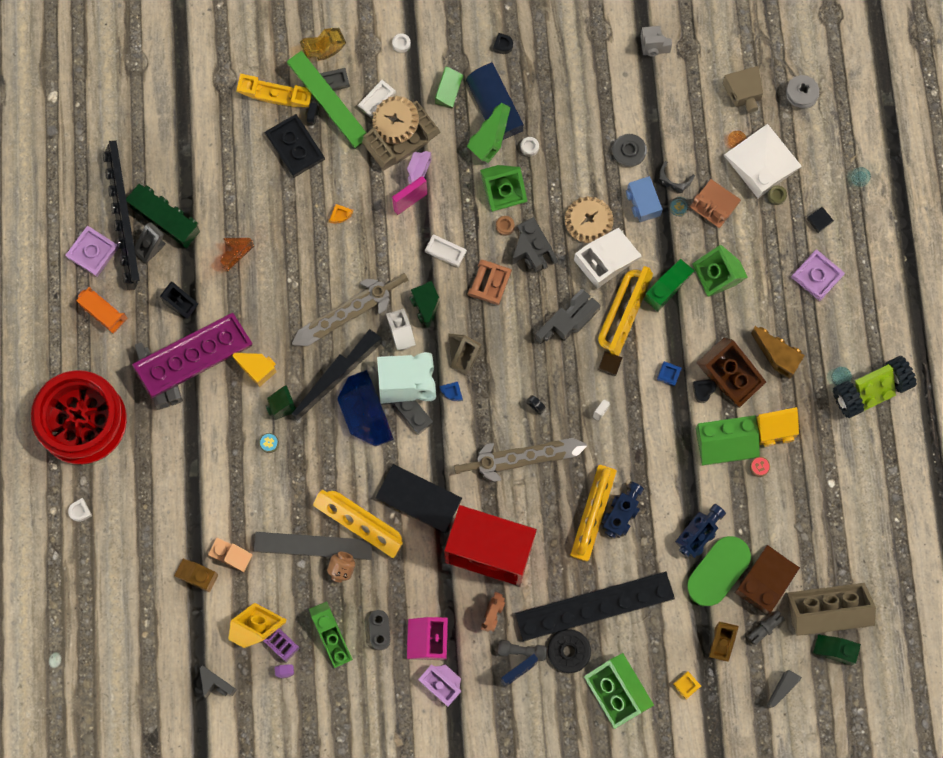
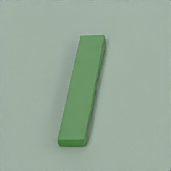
(327, 98)

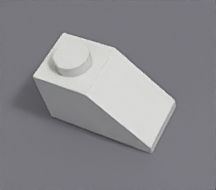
(400, 329)

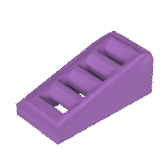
(290, 652)

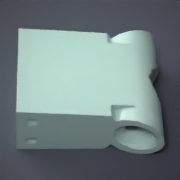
(406, 378)

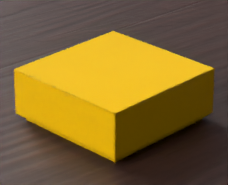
(687, 685)

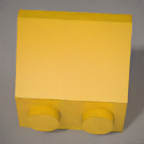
(778, 426)

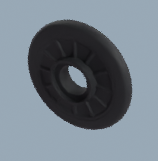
(578, 642)

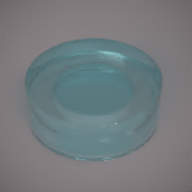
(860, 176)
(841, 375)

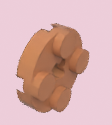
(495, 605)

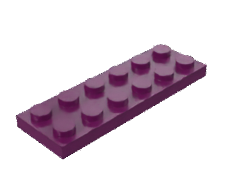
(192, 355)

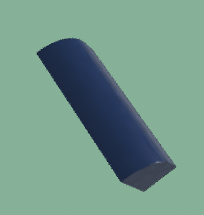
(490, 92)

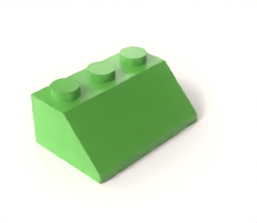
(728, 440)
(618, 690)

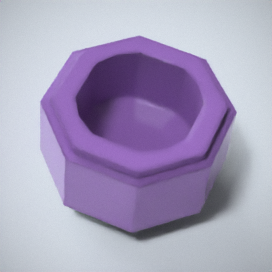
(284, 671)

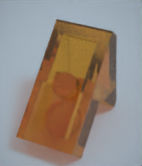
(239, 248)

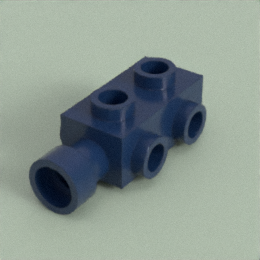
(622, 514)
(700, 532)

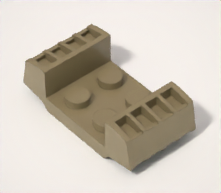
(391, 154)

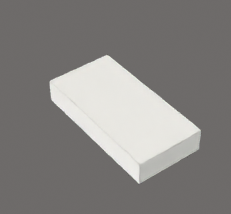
(375, 97)
(445, 250)

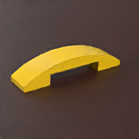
(273, 93)

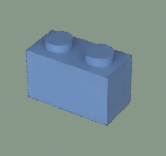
(644, 199)

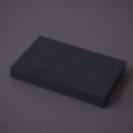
(294, 145)

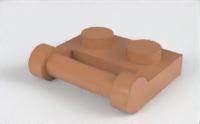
(495, 285)

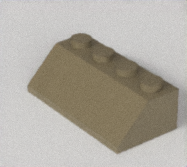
(831, 609)

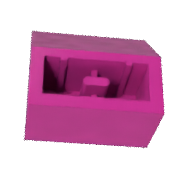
(427, 638)

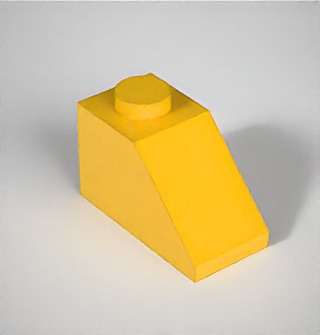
(256, 366)

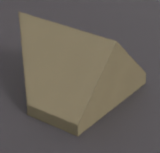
(463, 352)

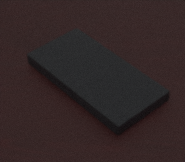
(419, 498)

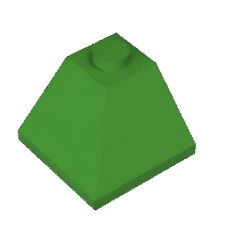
(503, 186)
(719, 270)

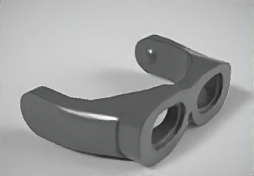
(675, 186)

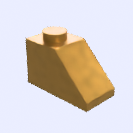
(196, 575)

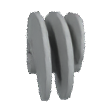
(804, 84)

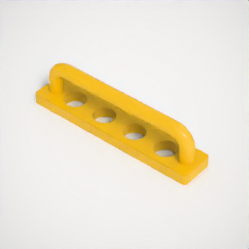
(630, 312)
(360, 517)
(588, 531)

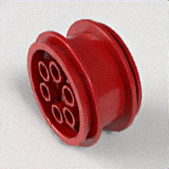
(66, 389)

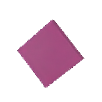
(409, 195)

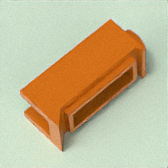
(101, 310)

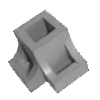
(654, 42)

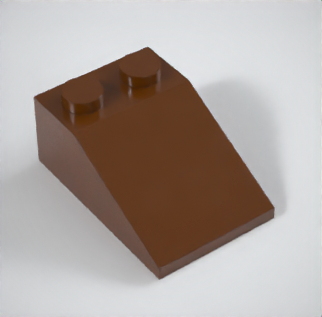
(731, 371)
(767, 580)

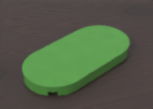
(719, 571)

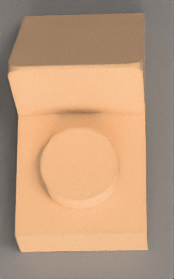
(230, 554)

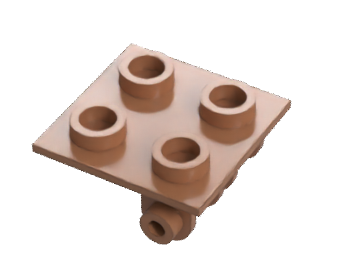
(715, 203)

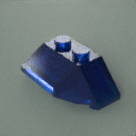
(363, 410)

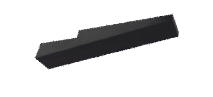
(338, 371)

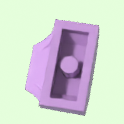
(418, 165)
(442, 683)

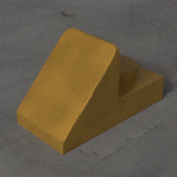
(723, 641)

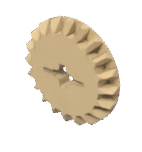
(405, 112)
(588, 231)

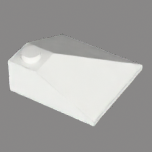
(762, 161)

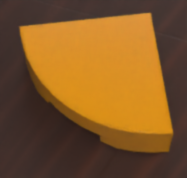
(340, 214)

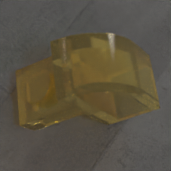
(324, 45)

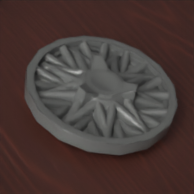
(629, 150)

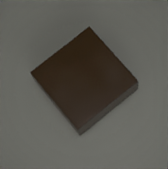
(610, 363)

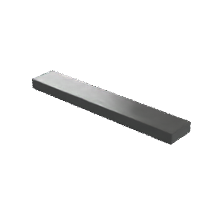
(311, 545)

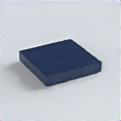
(519, 670)

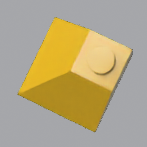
(254, 625)

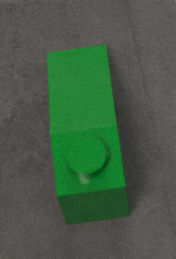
(668, 285)

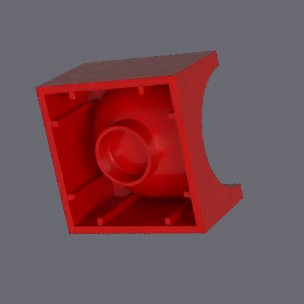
(489, 545)

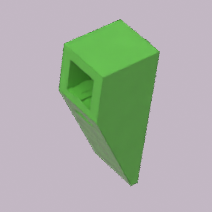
(490, 136)
(330, 634)

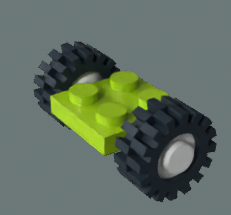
(875, 387)

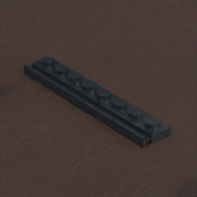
(120, 209)
(594, 606)

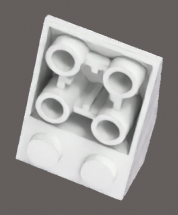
(606, 257)

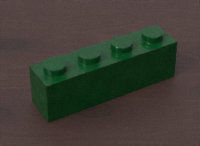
(162, 215)

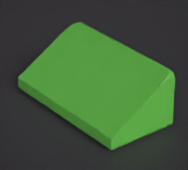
(448, 87)

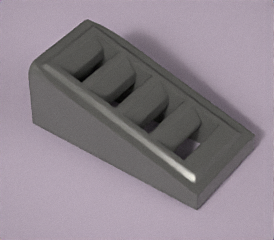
(785, 685)

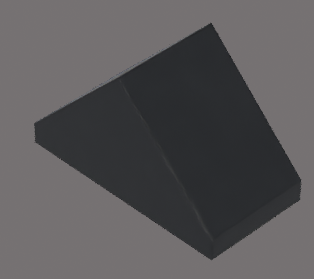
(178, 300)

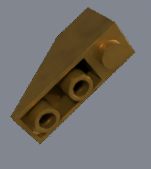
(780, 355)

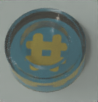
(679, 206)

